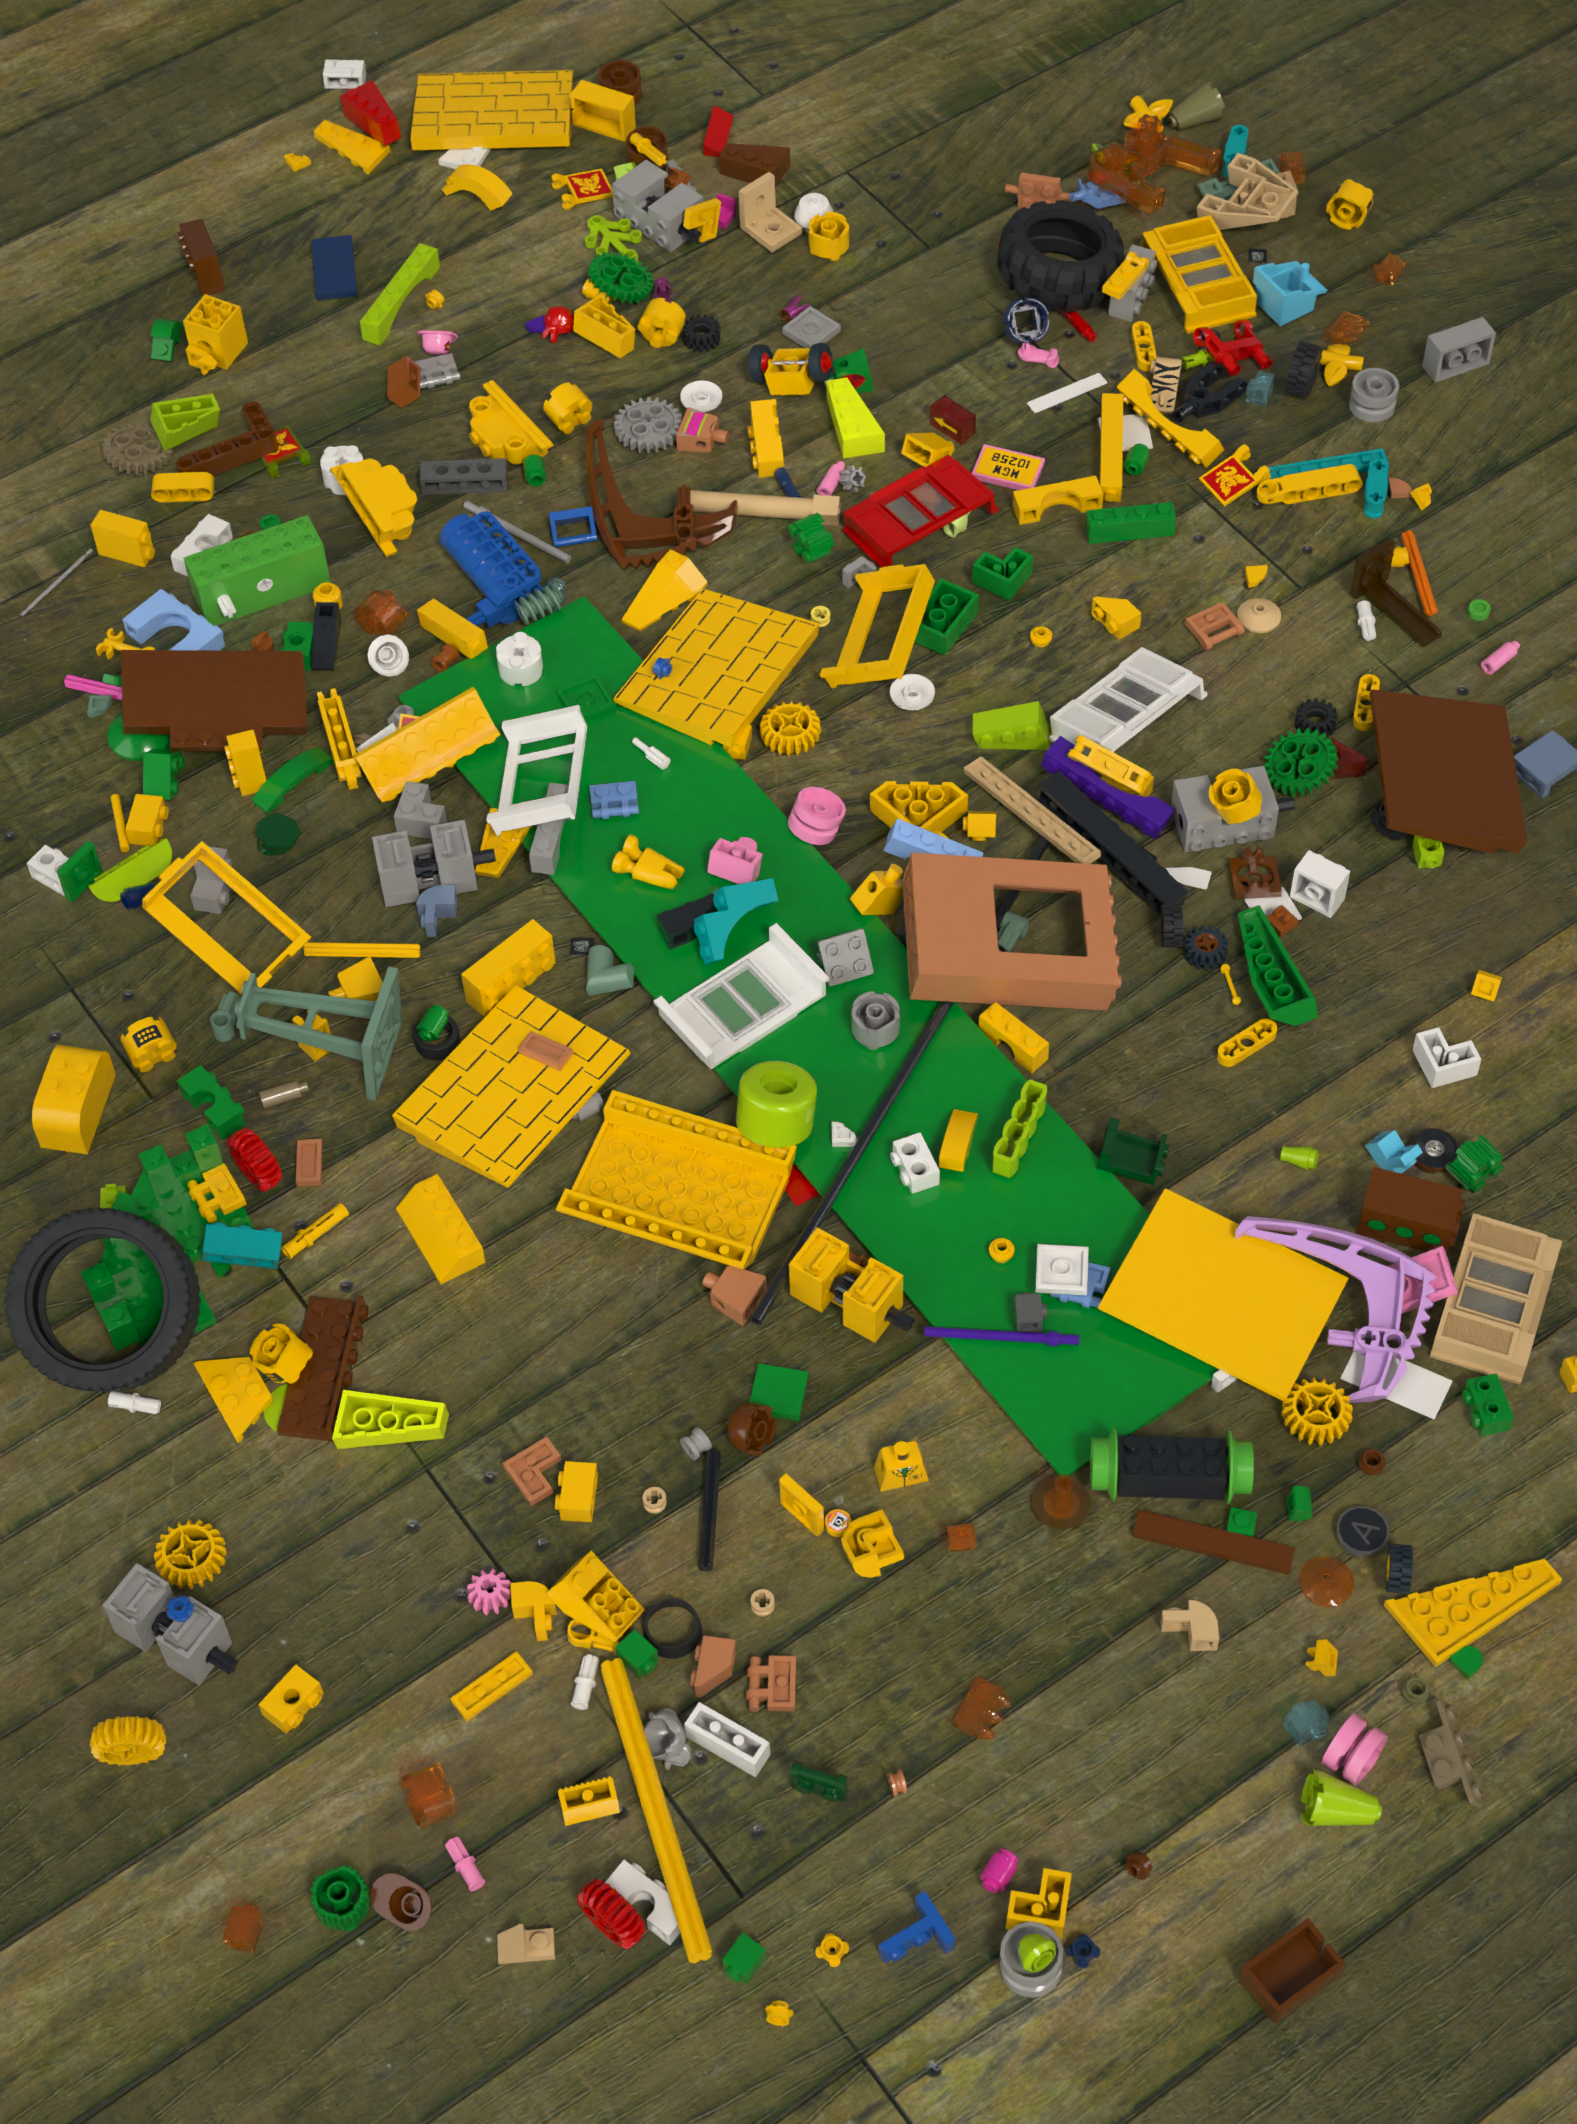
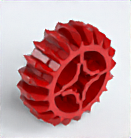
(254, 1159)
(611, 1913)

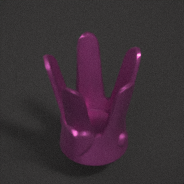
(662, 287)
(792, 310)

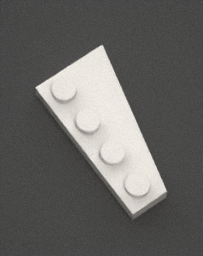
(457, 157)

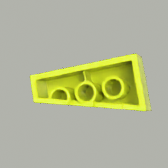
(853, 422)

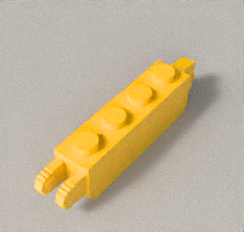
(339, 738)

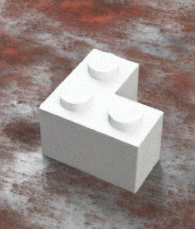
(1442, 1062)

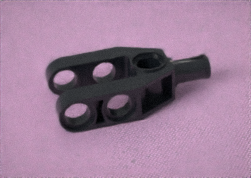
(1203, 403)

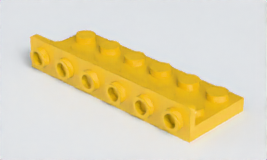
(427, 745)

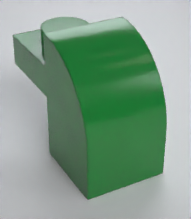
(165, 335)

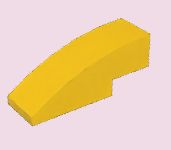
(957, 1140)

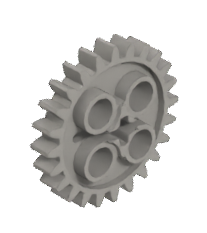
(647, 424)

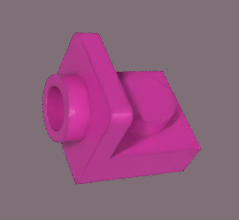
(727, 210)

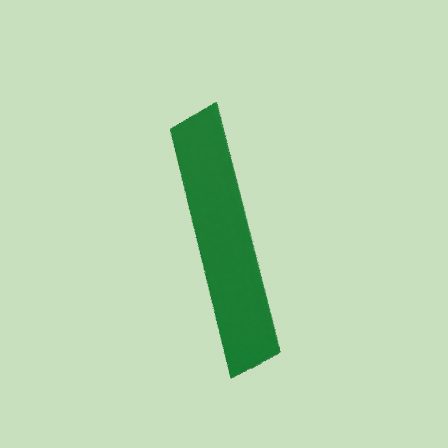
(928, 1236)

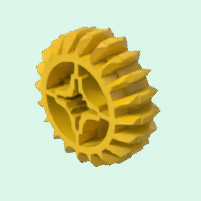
(791, 734)
(1317, 1420)
(209, 1546)
(128, 1740)

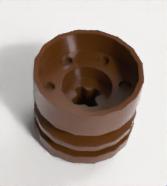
(658, 140)

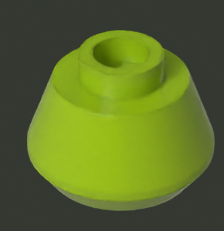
(1036, 1952)

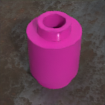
(999, 1871)

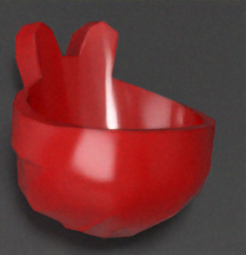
(558, 321)

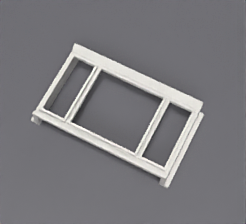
(532, 729)

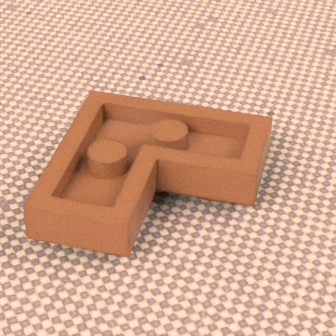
(527, 1467)

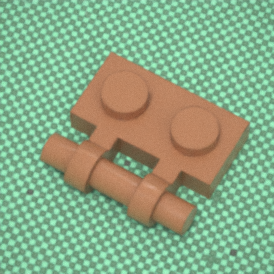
(781, 1683)

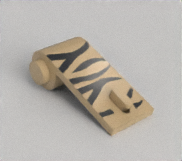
(1165, 383)

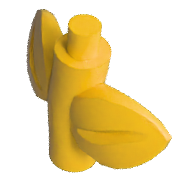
(1158, 108)
(1338, 362)

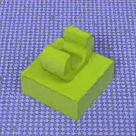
(109, 1194)

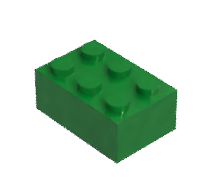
(946, 616)

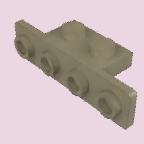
(1448, 1757)

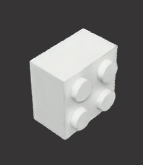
(1319, 883)

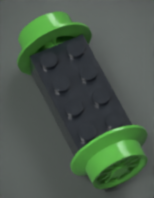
(1171, 1466)

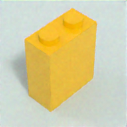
(122, 538)

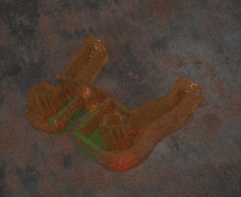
(1144, 151)

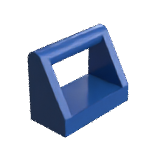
(568, 517)

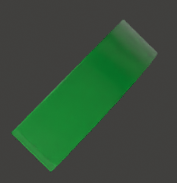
(288, 776)

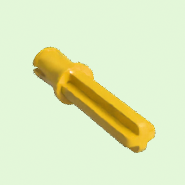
(645, 147)

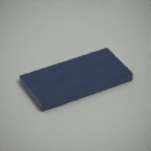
(334, 267)

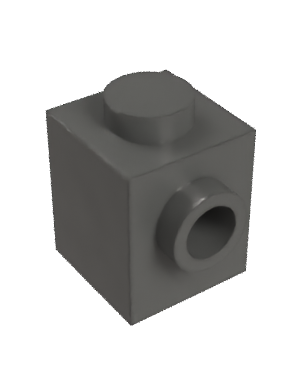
(1029, 1312)

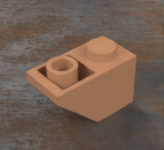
(715, 1663)

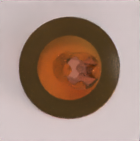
(1061, 1502)

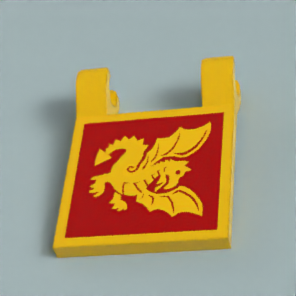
(583, 186)
(1232, 478)

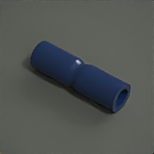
(786, 483)

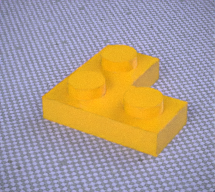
(704, 217)

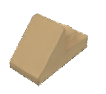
(525, 1945)

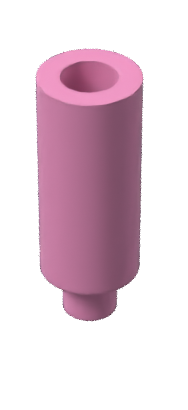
(831, 479)
(1500, 657)

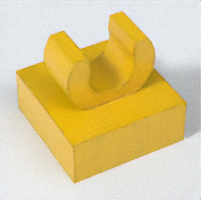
(1486, 985)
(1325, 1658)

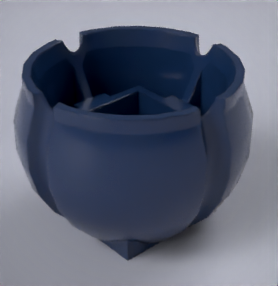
(1038, 317)

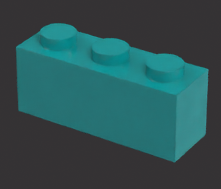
(242, 1246)

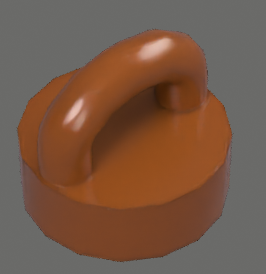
(262, 642)

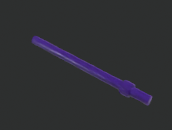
(1052, 1338)

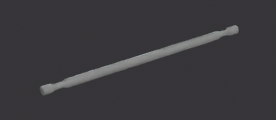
(54, 584)

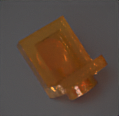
(1389, 269)
(961, 1538)

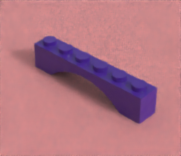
(1144, 813)

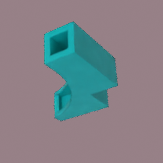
(731, 904)

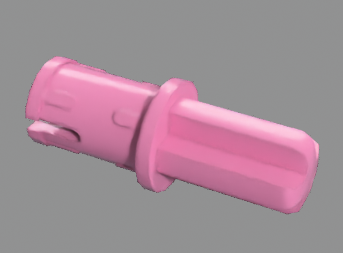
(464, 1864)

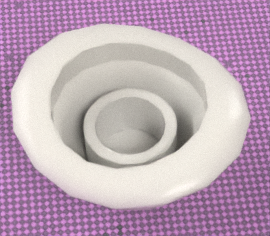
(388, 655)

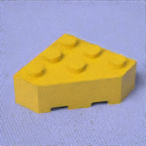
(919, 804)

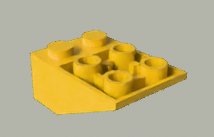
(595, 1598)

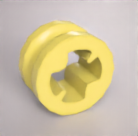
(822, 611)

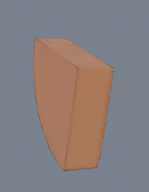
(1399, 488)

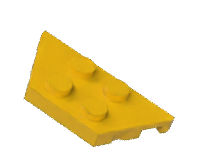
(236, 1391)

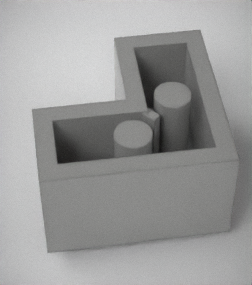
(416, 812)
(209, 890)

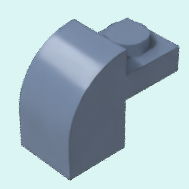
(436, 903)

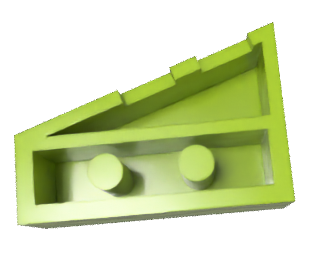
(183, 419)
(1012, 728)

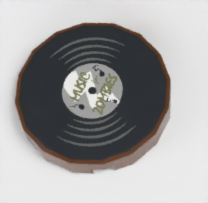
(1437, 1149)

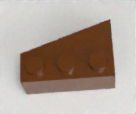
(753, 161)

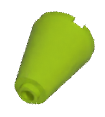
(1336, 1802)

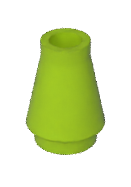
(1303, 1157)

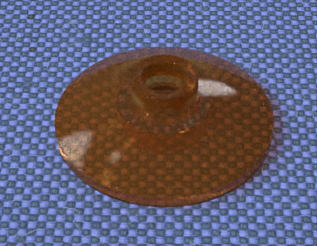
(1326, 1592)

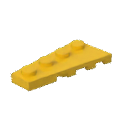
(357, 147)

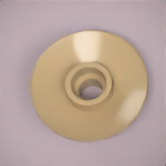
(1259, 615)

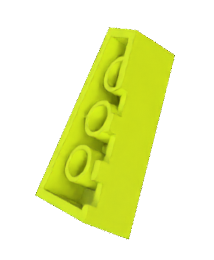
(384, 1419)

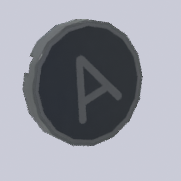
(1362, 1531)

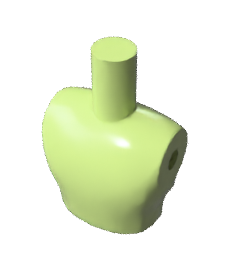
(957, 526)

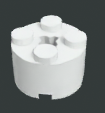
(335, 456)
(519, 659)

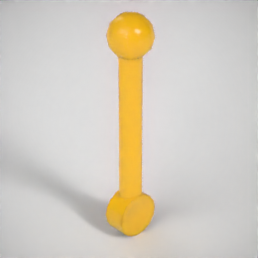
(1225, 969)

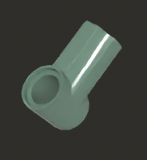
(1010, 931)
(224, 1018)

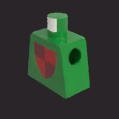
(856, 369)

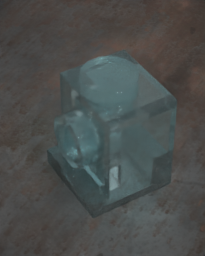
(1260, 388)

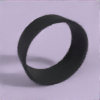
(677, 1651)

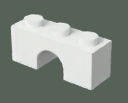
(207, 534)
(635, 1886)

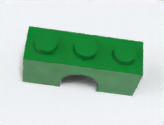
(201, 1087)

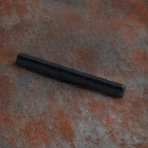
(709, 1510)

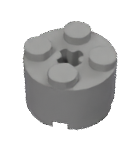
(875, 1019)

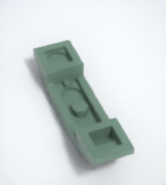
(1224, 189)

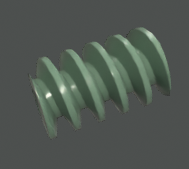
(539, 603)

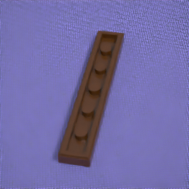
(1213, 1542)

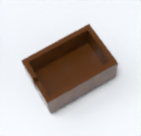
(1291, 1971)

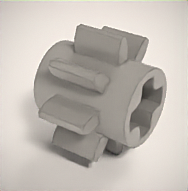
(852, 478)

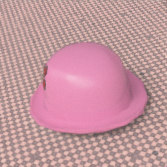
(437, 342)

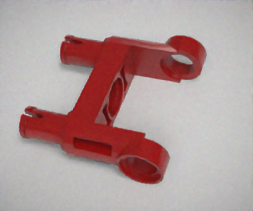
(1229, 352)

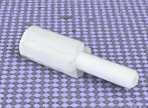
(653, 754)

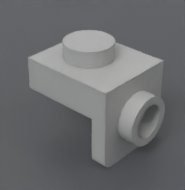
(859, 566)

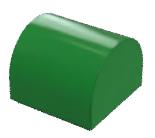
(1299, 1503)

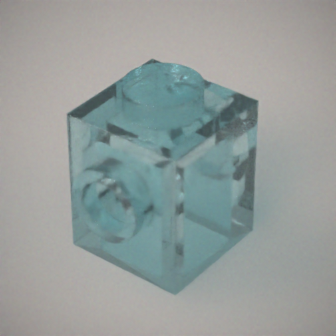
(1307, 1722)

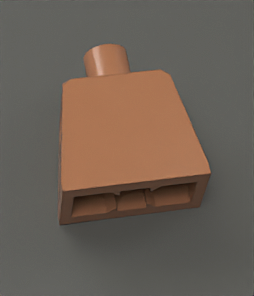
(736, 1292)

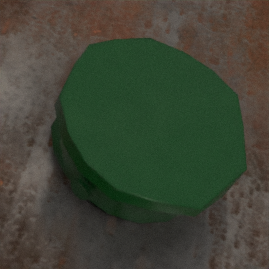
(276, 834)

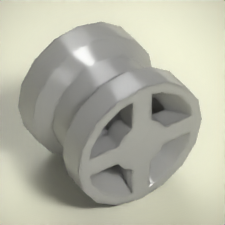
(695, 1443)

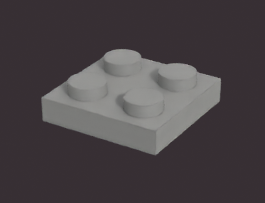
(811, 328)

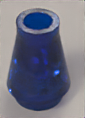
(133, 896)

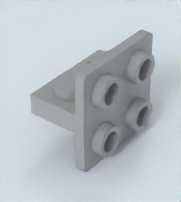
(845, 957)

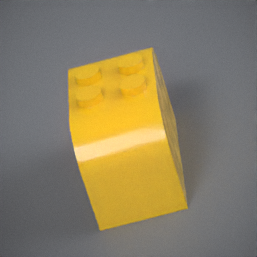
(72, 1098)

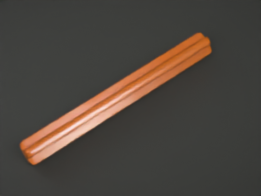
(1419, 574)

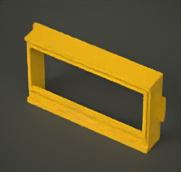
(873, 585)
(199, 941)

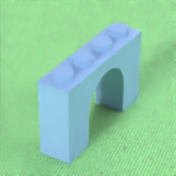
(164, 611)

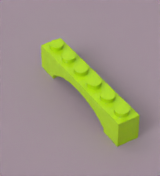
(378, 320)

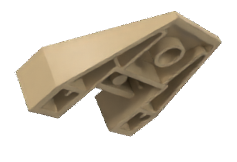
(1258, 200)

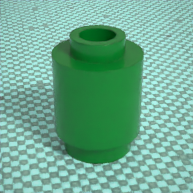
(1136, 459)
(534, 470)
(432, 1023)

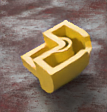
(871, 1544)

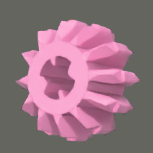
(487, 1601)

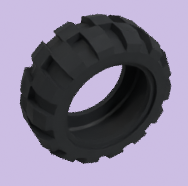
(1065, 230)

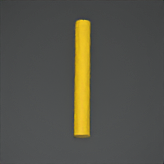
(120, 824)

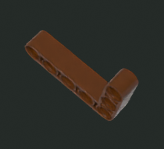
(237, 450)

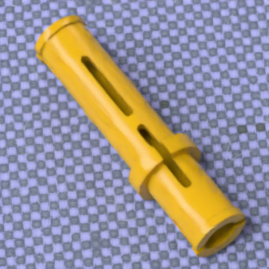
(306, 1237)

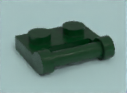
(809, 1781)

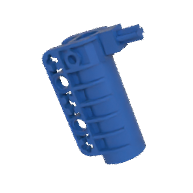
(491, 566)

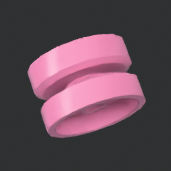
(816, 815)
(1354, 1749)

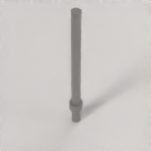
(521, 534)

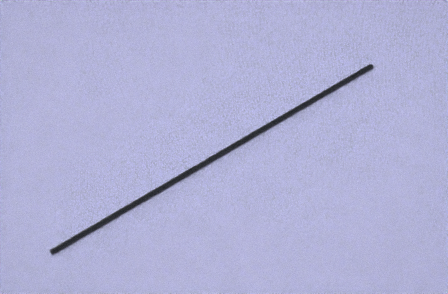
(876, 1120)

